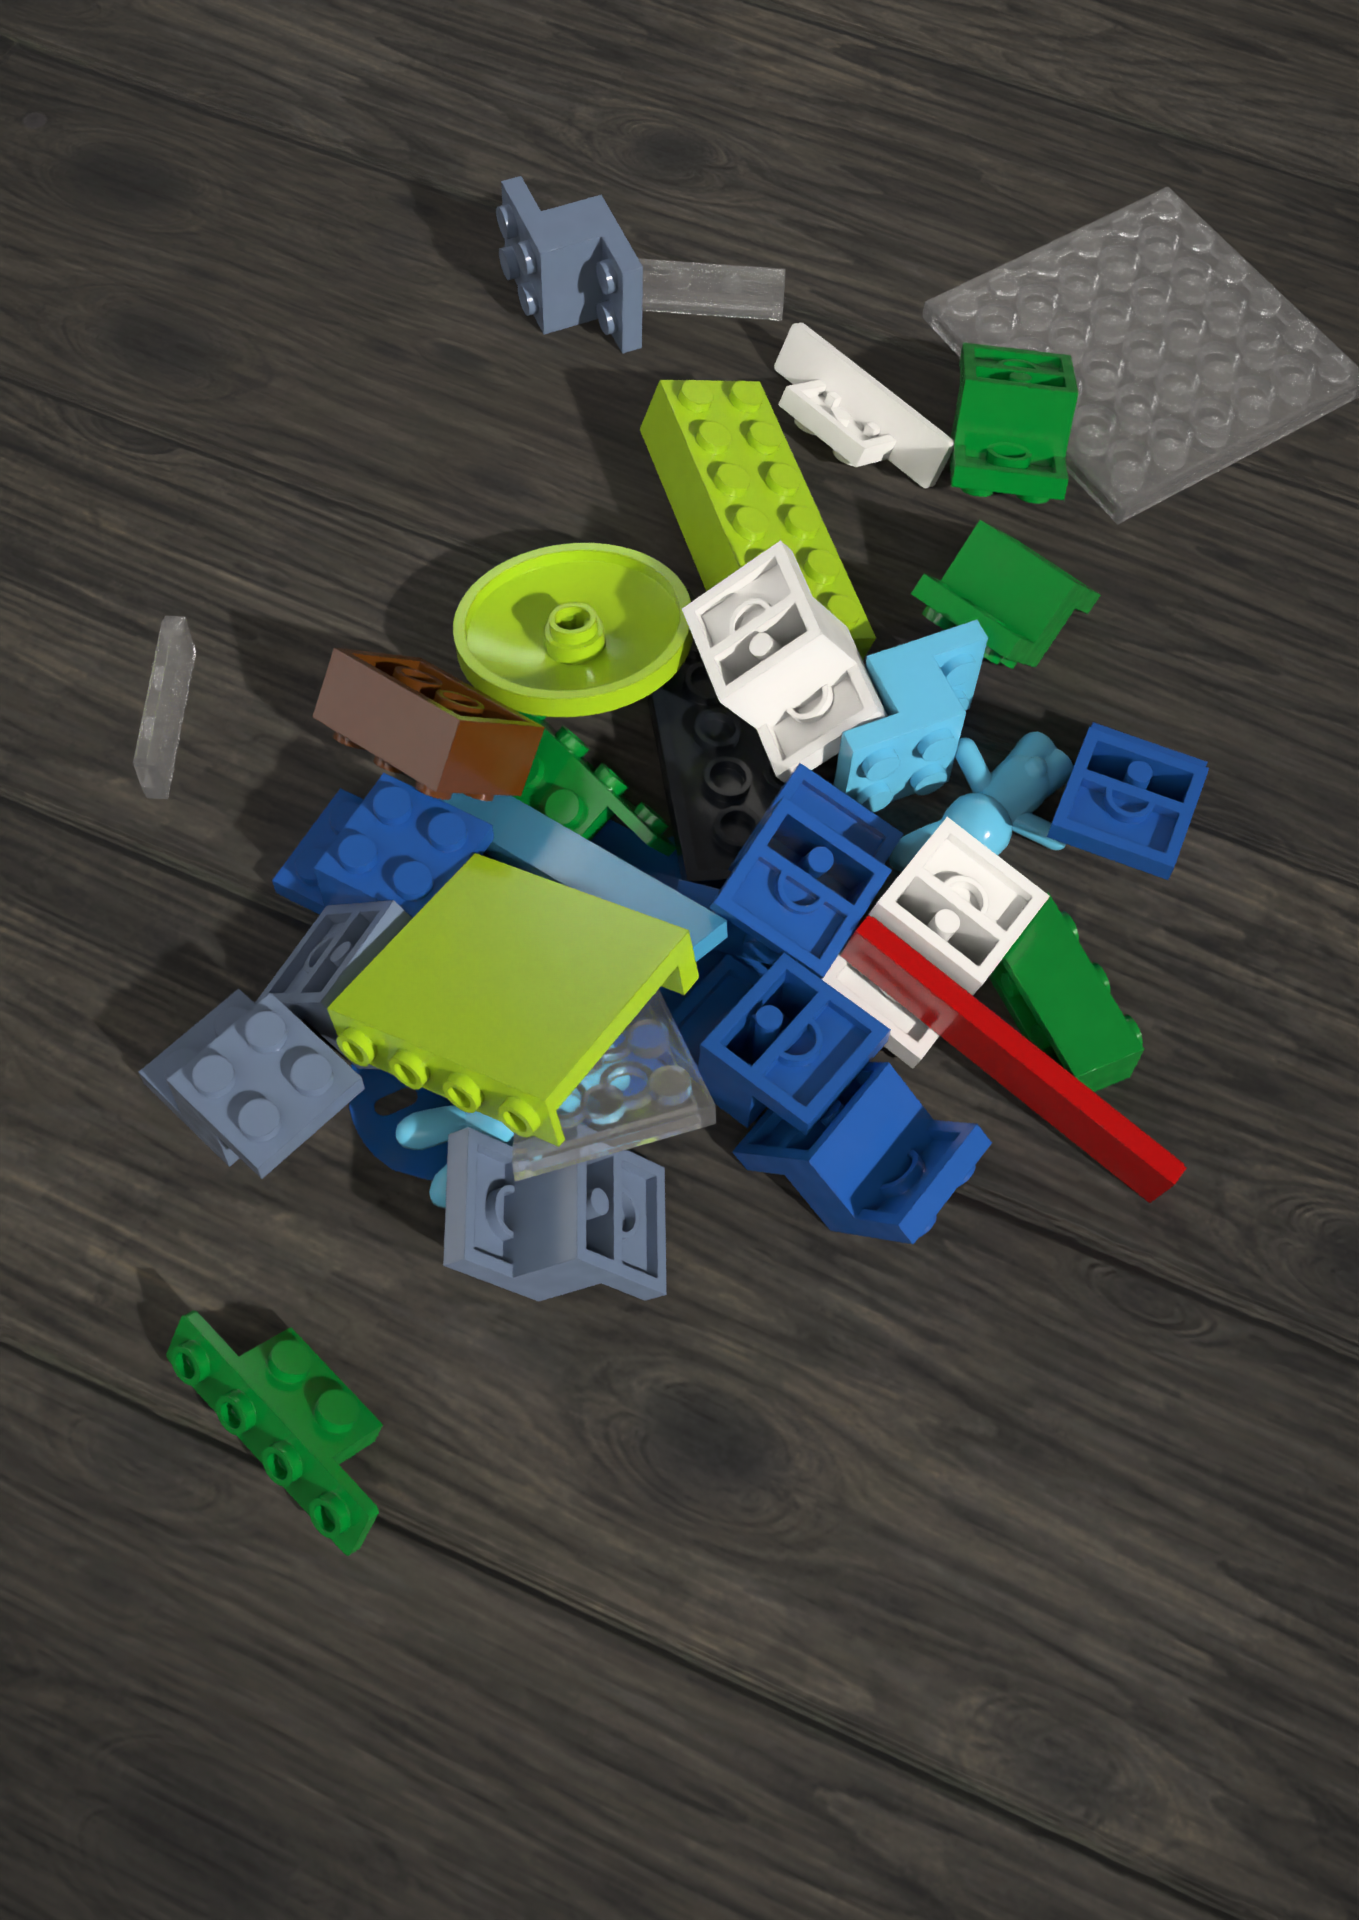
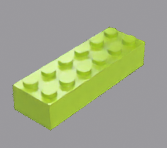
(742, 489)

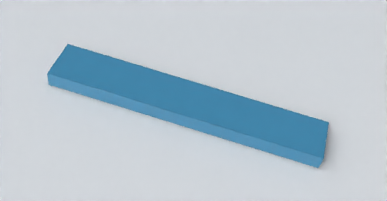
(554, 852)

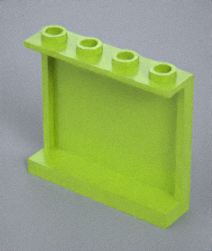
(508, 992)

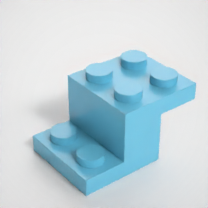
(925, 697)

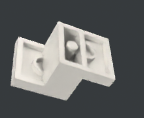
(782, 661)
(957, 911)

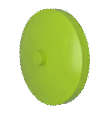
(573, 629)

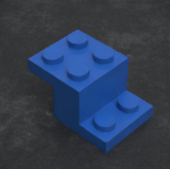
(1129, 800)
(381, 849)
(808, 871)
(776, 1040)
(871, 1160)

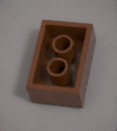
(427, 725)

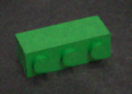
(1066, 1002)

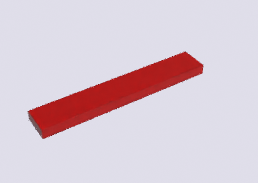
(1012, 1060)

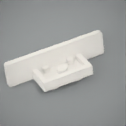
(856, 411)

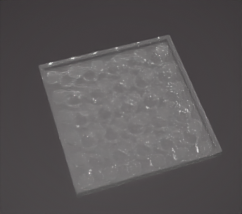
(1170, 344)

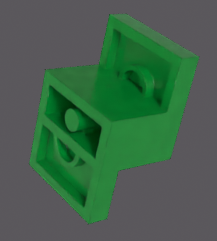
(1013, 422)
(1009, 591)

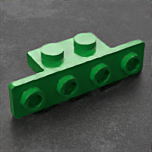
(580, 795)
(289, 1416)

